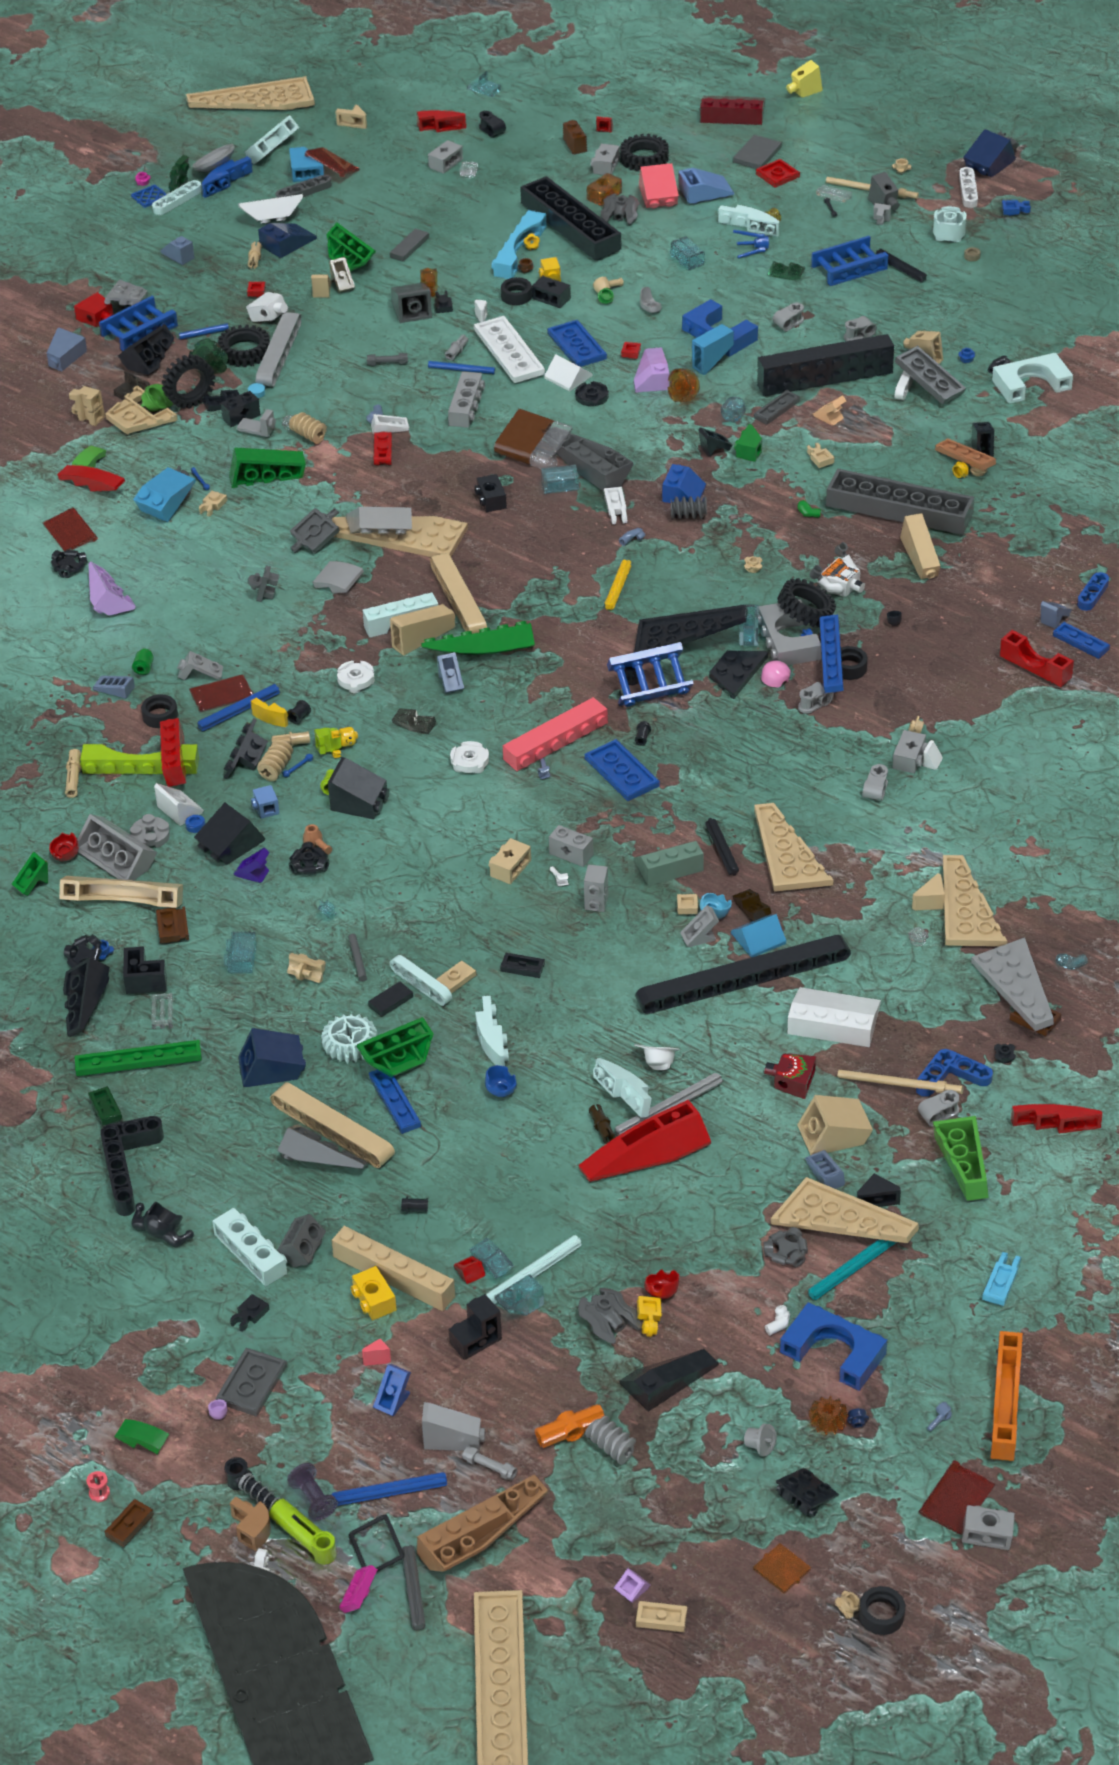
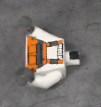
(840, 576)

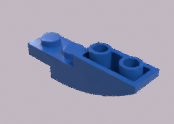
(224, 174)

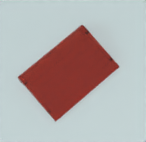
(332, 161)
(69, 529)
(221, 693)
(952, 1495)

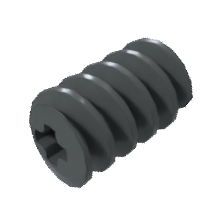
(690, 507)

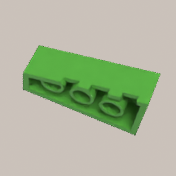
(963, 1152)

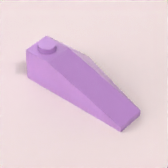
(652, 371)
(105, 594)

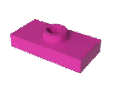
(358, 1589)

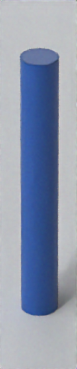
(203, 331)

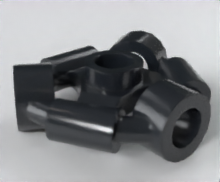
(68, 563)
(308, 855)
(77, 955)

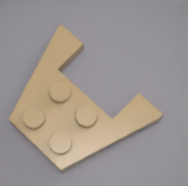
(132, 417)

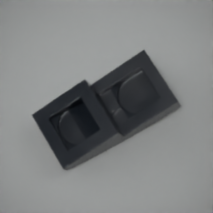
(213, 403)

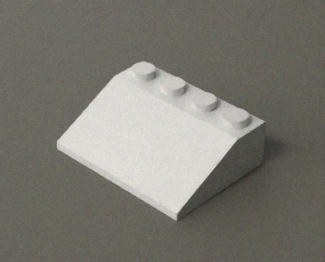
(833, 1017)

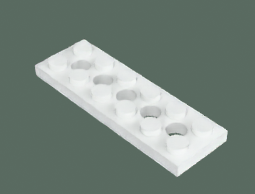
(509, 349)

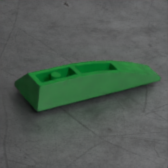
(486, 641)

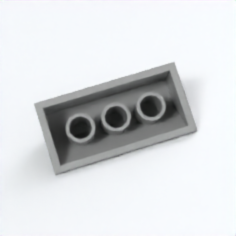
(114, 849)

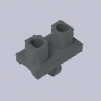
(266, 591)

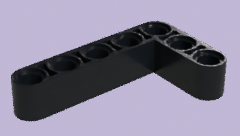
(122, 1137)

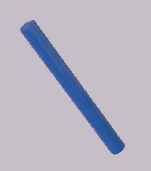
(461, 367)

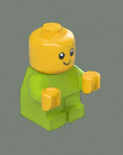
(332, 739)

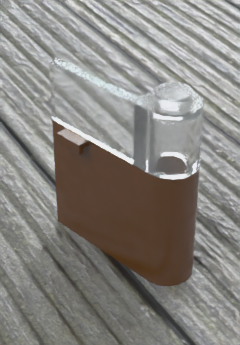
(532, 439)

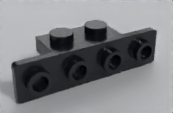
(248, 751)

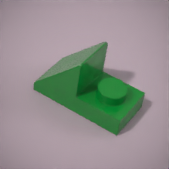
(34, 870)

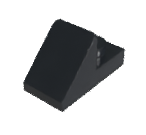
(710, 441)

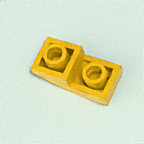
(270, 714)

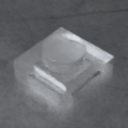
(468, 169)

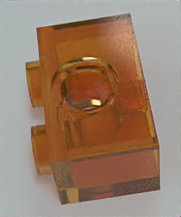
(603, 187)

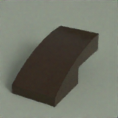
(751, 905)

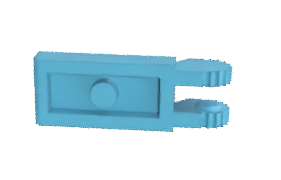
(1001, 1280)

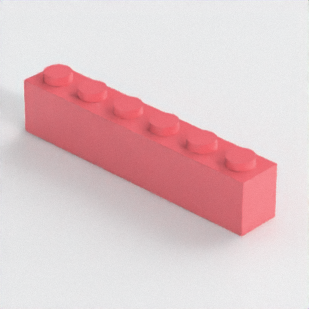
(555, 734)

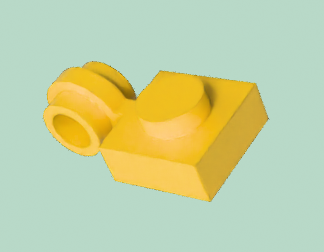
(650, 1312)

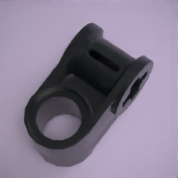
(491, 124)

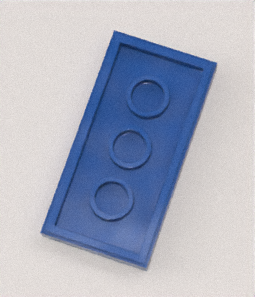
(577, 343)
(622, 770)

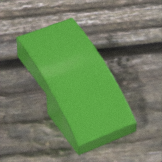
(89, 456)

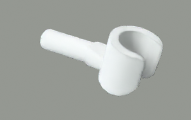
(561, 879)

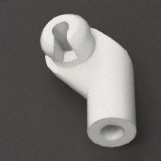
(781, 1320)

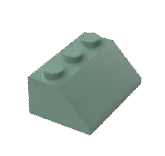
(671, 863)

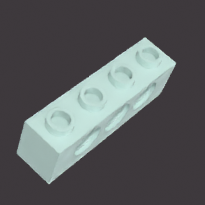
(250, 1246)

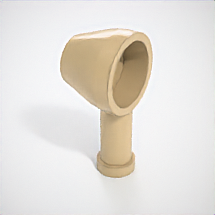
(603, 282)

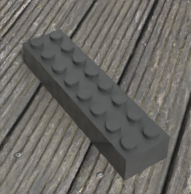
(899, 499)

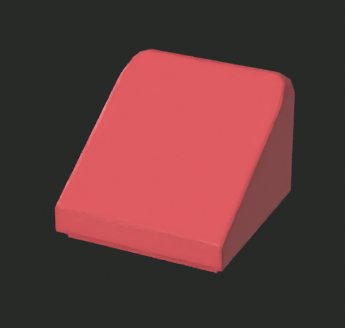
(376, 1353)

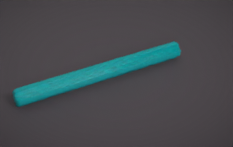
(849, 1268)

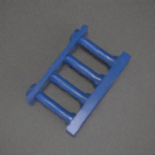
(851, 270)
(137, 312)
(653, 657)

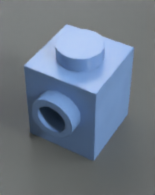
(265, 801)

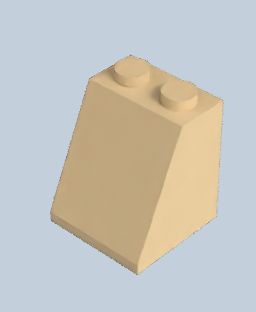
(834, 1124)

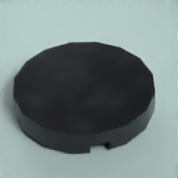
(592, 394)

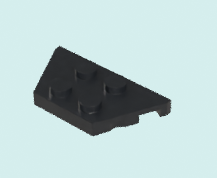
(736, 669)

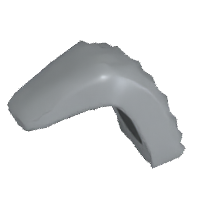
(647, 301)

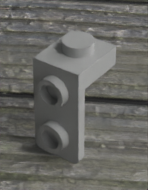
(262, 427)
(199, 663)

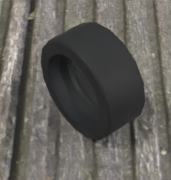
(516, 298)
(855, 654)
(156, 702)
(881, 1626)

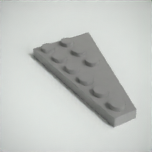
(1016, 979)

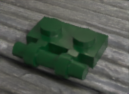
(179, 173)

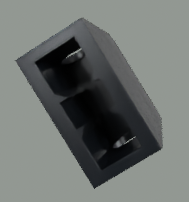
(983, 436)

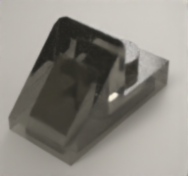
(130, 382)

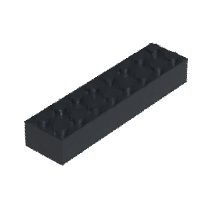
(571, 218)
(825, 365)

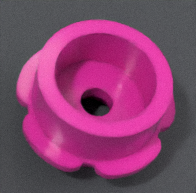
(142, 178)

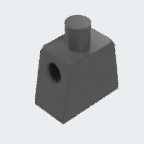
(883, 191)

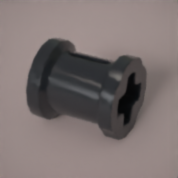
(299, 711)

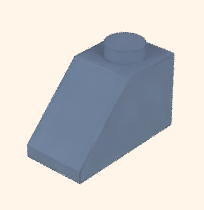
(179, 250)

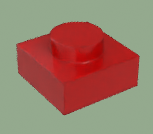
(256, 289)
(631, 350)

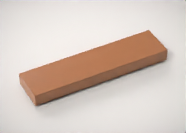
(965, 454)

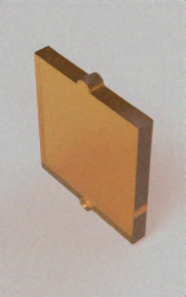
(782, 1568)

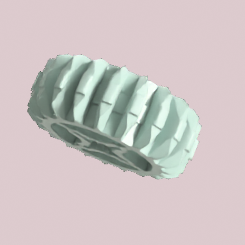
(343, 1035)

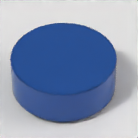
(194, 823)

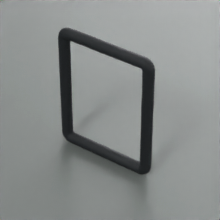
(393, 1534)

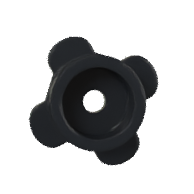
(1004, 1052)

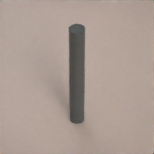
(357, 957)

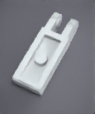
(615, 503)

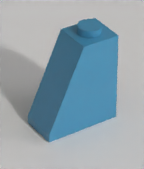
(302, 166)
(711, 348)

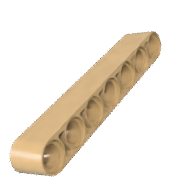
(457, 593)
(332, 1125)

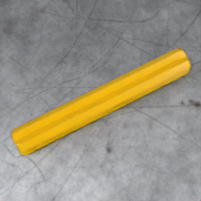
(617, 584)

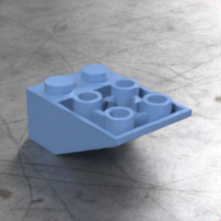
(702, 185)

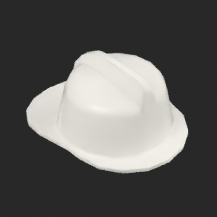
(659, 1057)

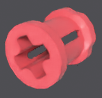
(101, 1485)

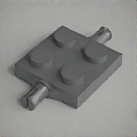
(314, 530)

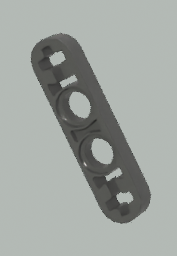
(306, 187)

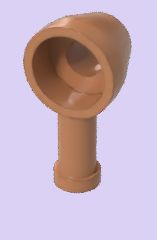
(314, 835)

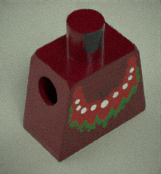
(793, 1073)

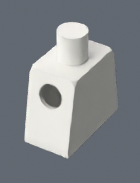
(271, 306)

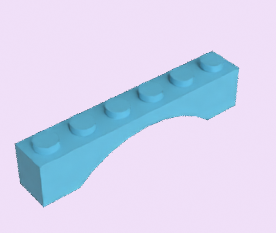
(506, 262)

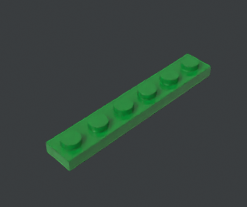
(137, 1058)

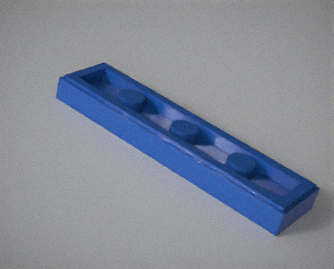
(395, 1101)

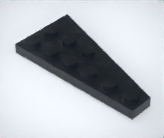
(687, 626)

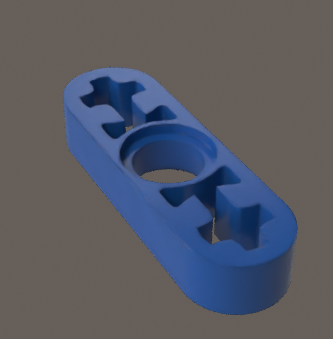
(1103, 580)

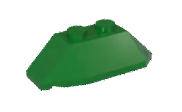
(345, 244)
(398, 1048)

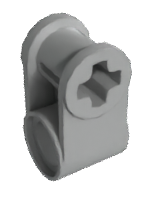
(789, 316)
(859, 328)
(814, 698)
(876, 783)
(938, 1108)

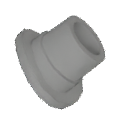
(761, 1439)

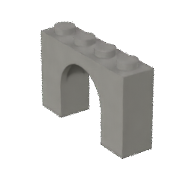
(783, 648)

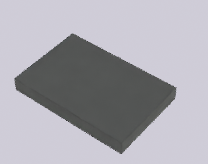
(757, 152)
(251, 1381)

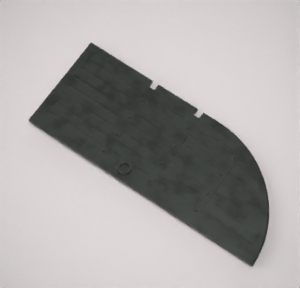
(276, 1668)

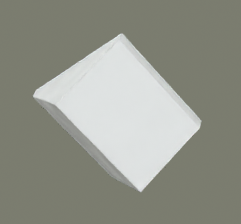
(566, 373)
(175, 803)

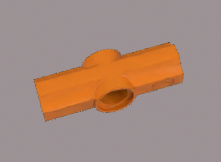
(568, 1426)

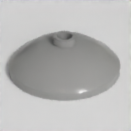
(214, 158)

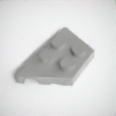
(126, 293)

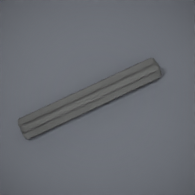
(413, 1588)

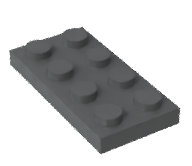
(930, 375)

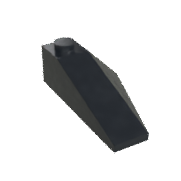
(147, 352)
(83, 990)
(662, 1380)

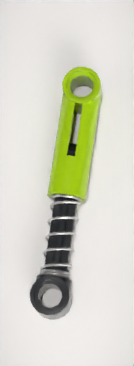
(309, 1535)

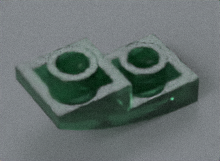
(791, 272)

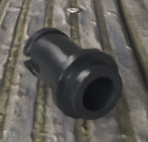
(643, 730)
(414, 1205)

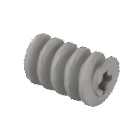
(611, 1439)

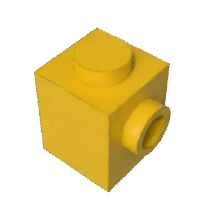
(550, 268)

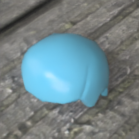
(718, 903)

